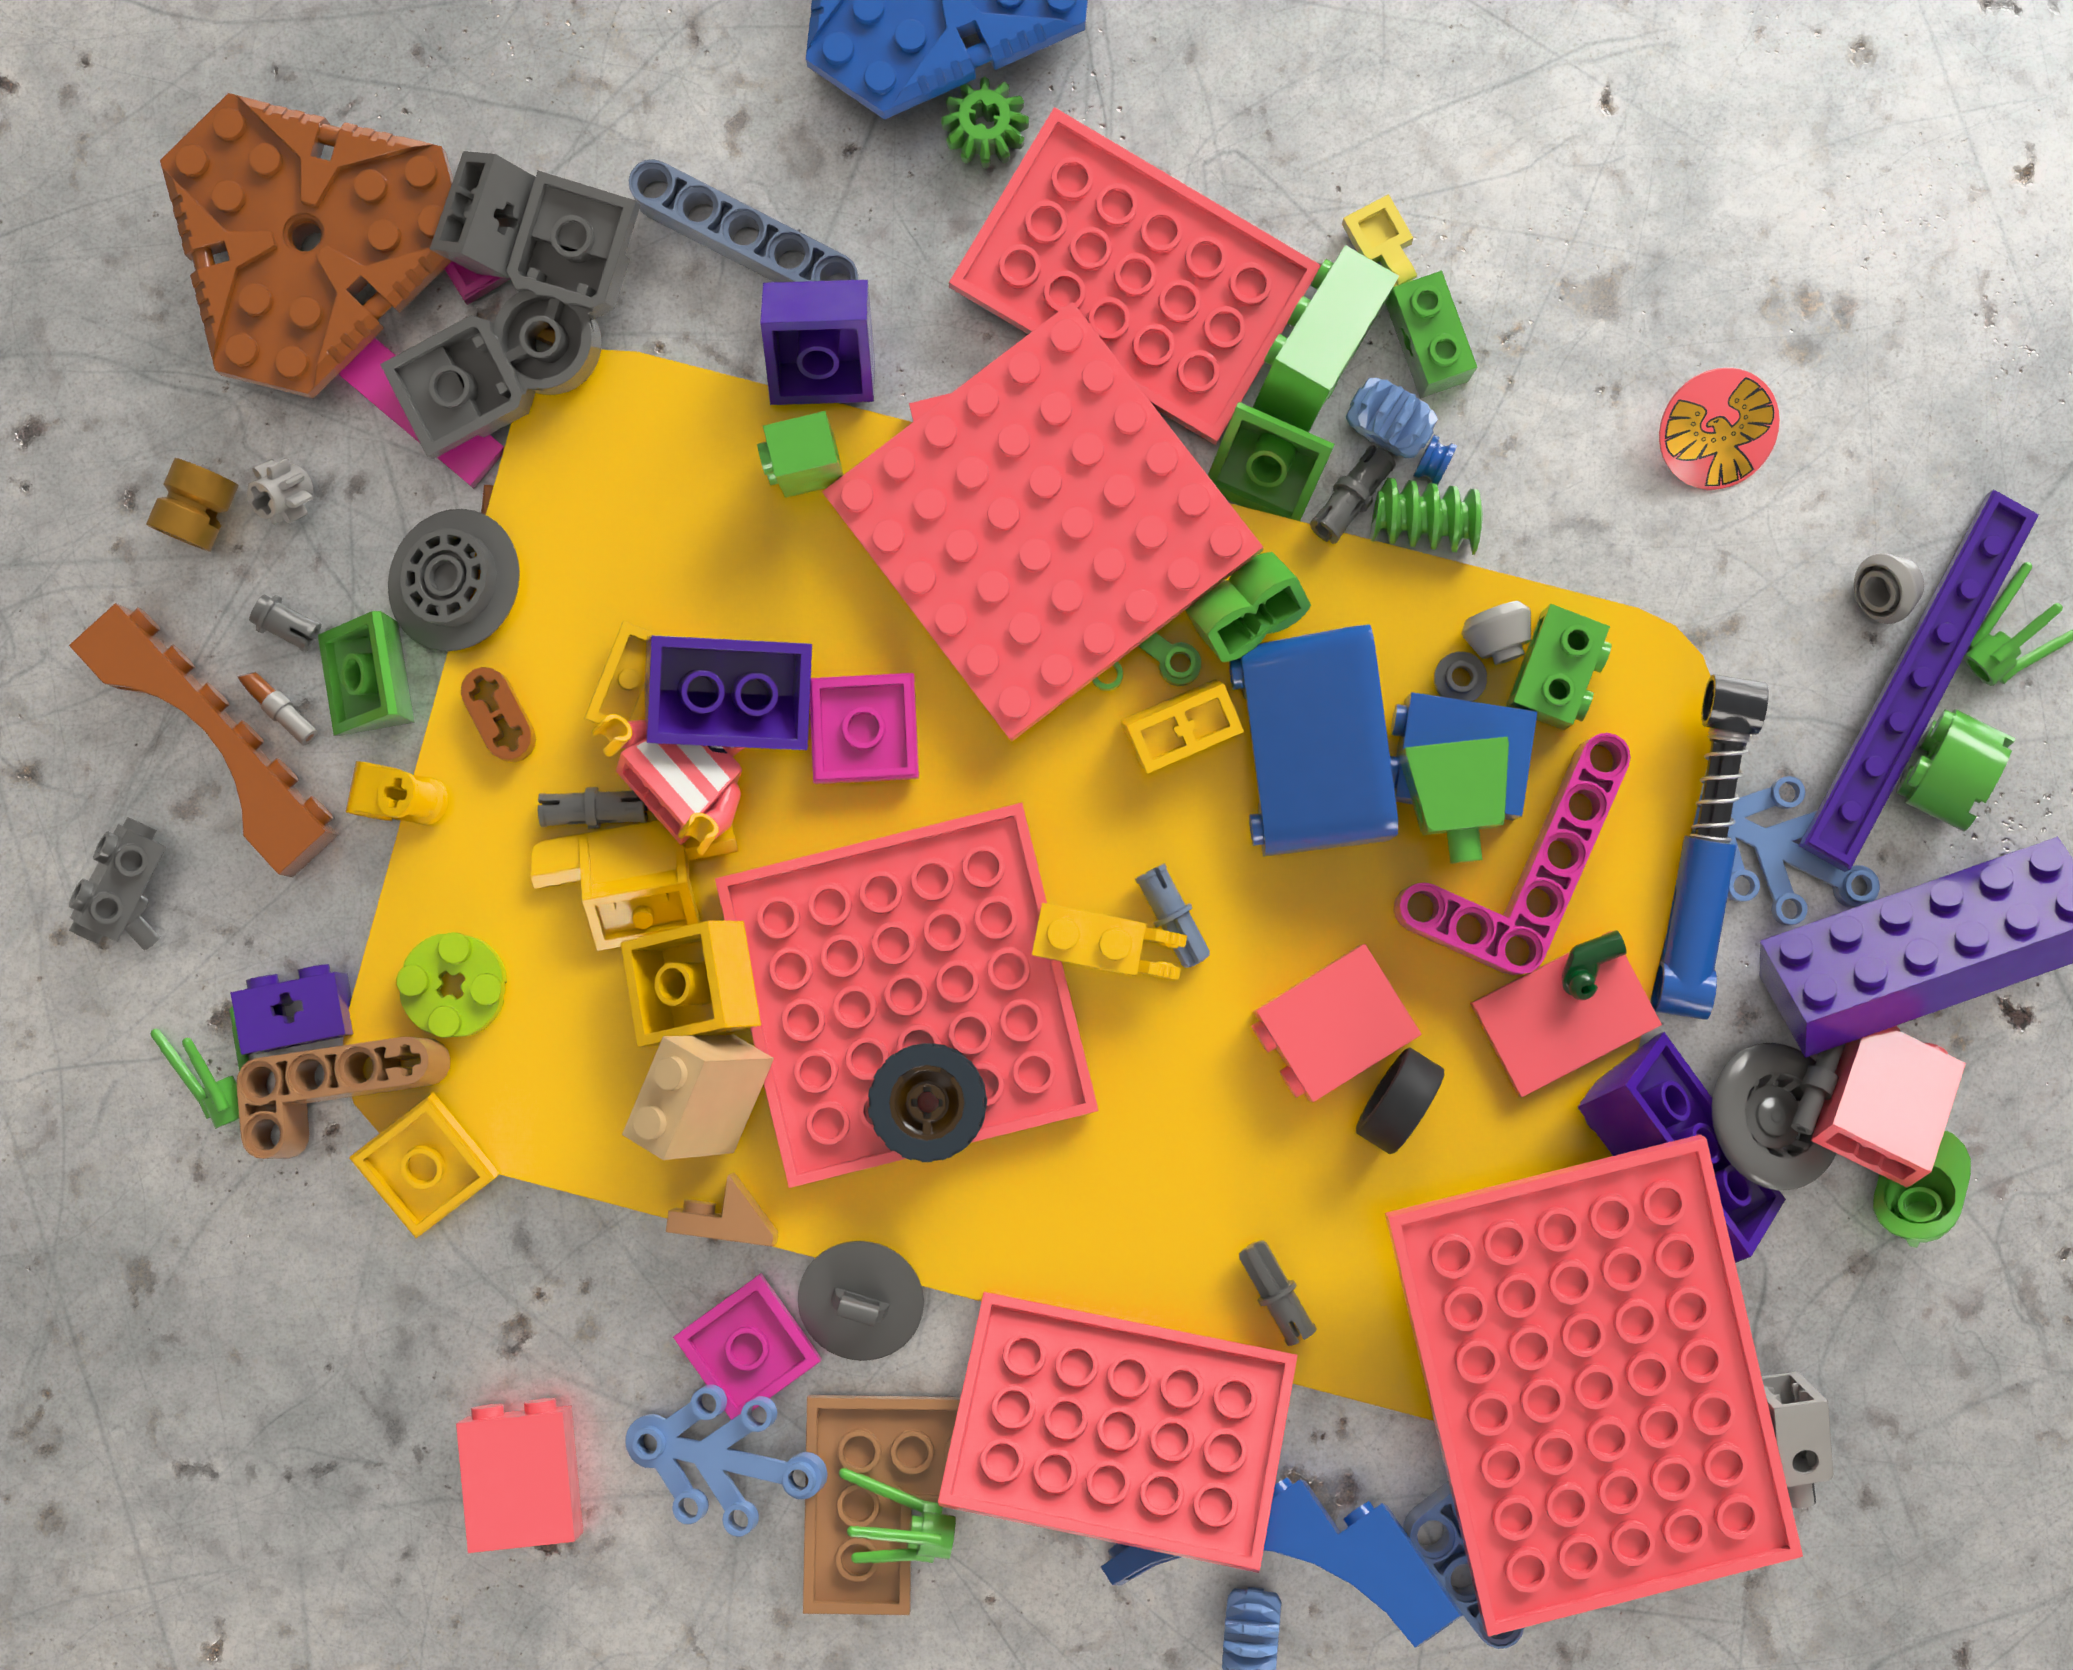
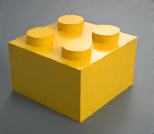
(690, 982)

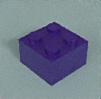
(818, 342)

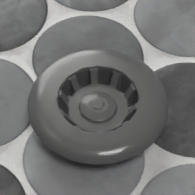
(435, 573)
(1757, 1121)

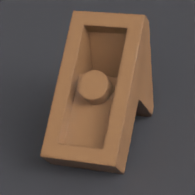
(739, 1222)

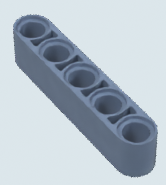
(725, 221)

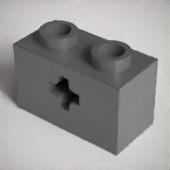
(483, 213)

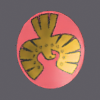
(1719, 428)

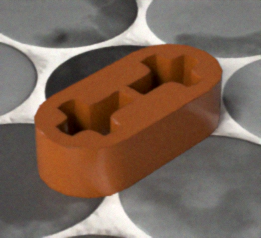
(487, 720)

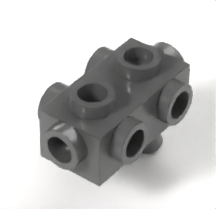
(114, 892)

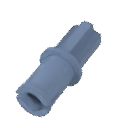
(1173, 914)

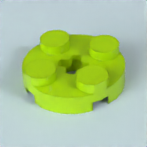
(422, 980)

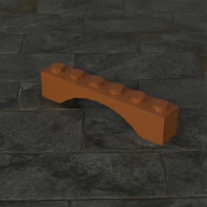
(274, 813)

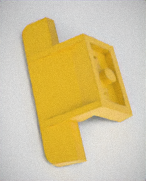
(629, 877)

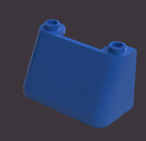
(1318, 742)

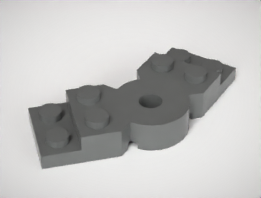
(567, 275)

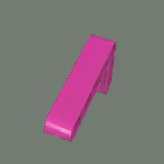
(1538, 871)

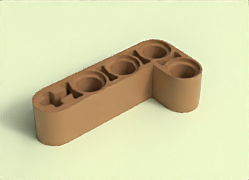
(342, 1079)

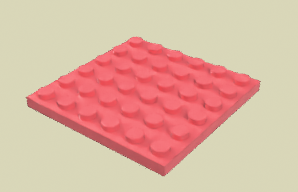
(1042, 521)
(898, 951)

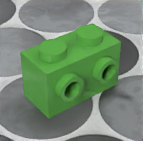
(1560, 666)

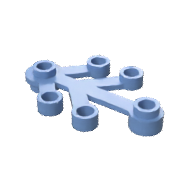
(1775, 846)
(715, 1458)

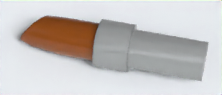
(278, 707)

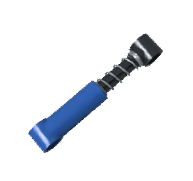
(1687, 971)

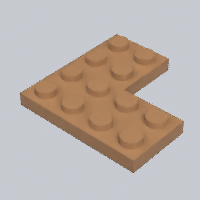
(889, 1440)

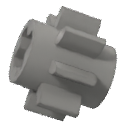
(280, 491)

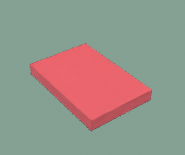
(1548, 1033)

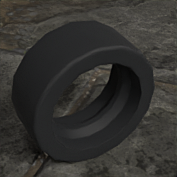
(1400, 1101)

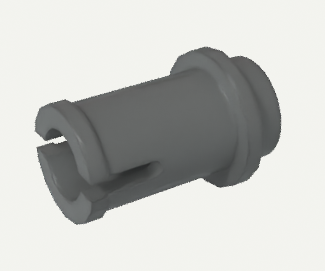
(284, 622)

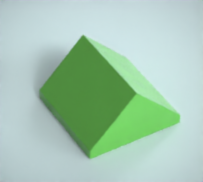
(1268, 463)
(365, 674)

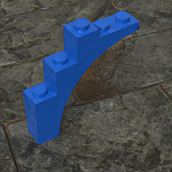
(1368, 1554)

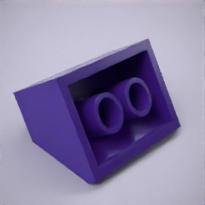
(727, 692)

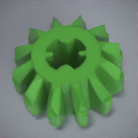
(975, 137)

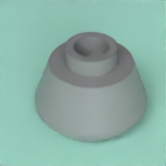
(1888, 587)
(1499, 632)

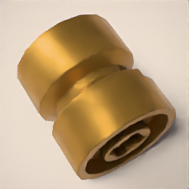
(192, 504)

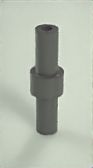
(1817, 1086)

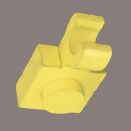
(1381, 235)

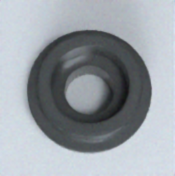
(1443, 676)

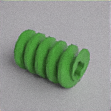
(1428, 514)

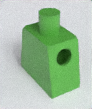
(1458, 790)

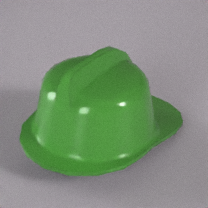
(1931, 1204)

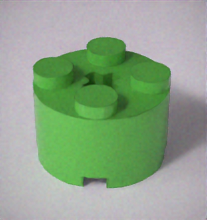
(1959, 768)

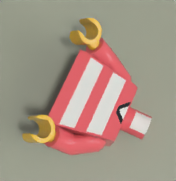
(683, 785)

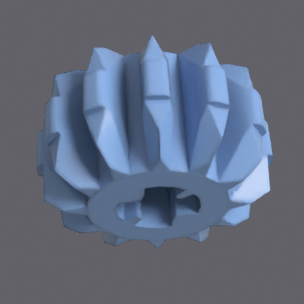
(1391, 417)
(1251, 1630)

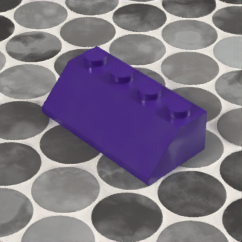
(1661, 1100)

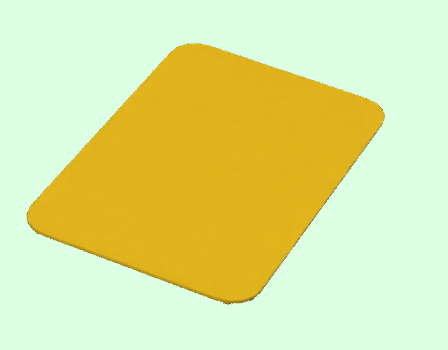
(657, 513)

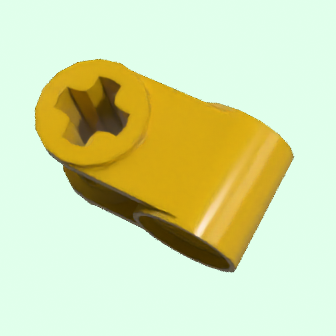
(394, 793)

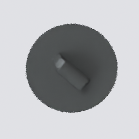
(860, 1300)

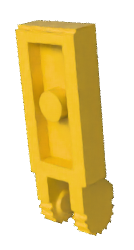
(1101, 941)

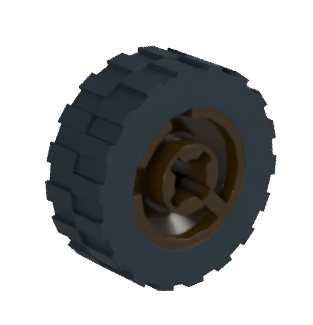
(896, 1108)

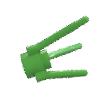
(1995, 656)
(218, 1098)
(927, 1537)

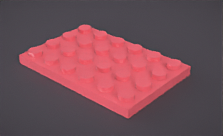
(1151, 264)
(1119, 1431)

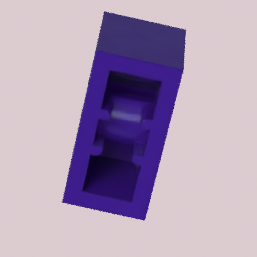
(263, 1018)

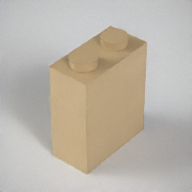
(697, 1096)

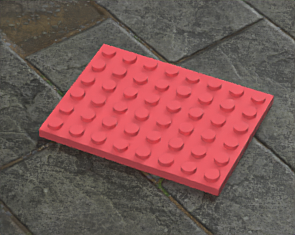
(1594, 1384)

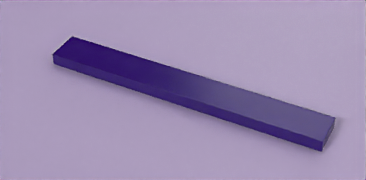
(1918, 681)

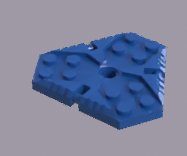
(913, 50)

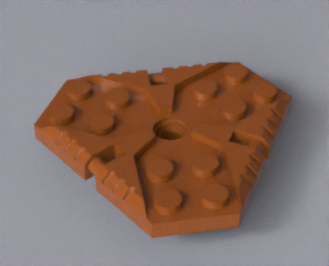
(258, 188)

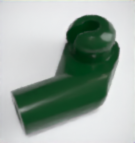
(1584, 963)

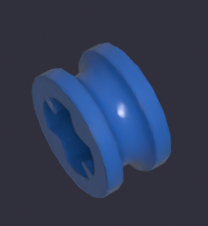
(1435, 460)

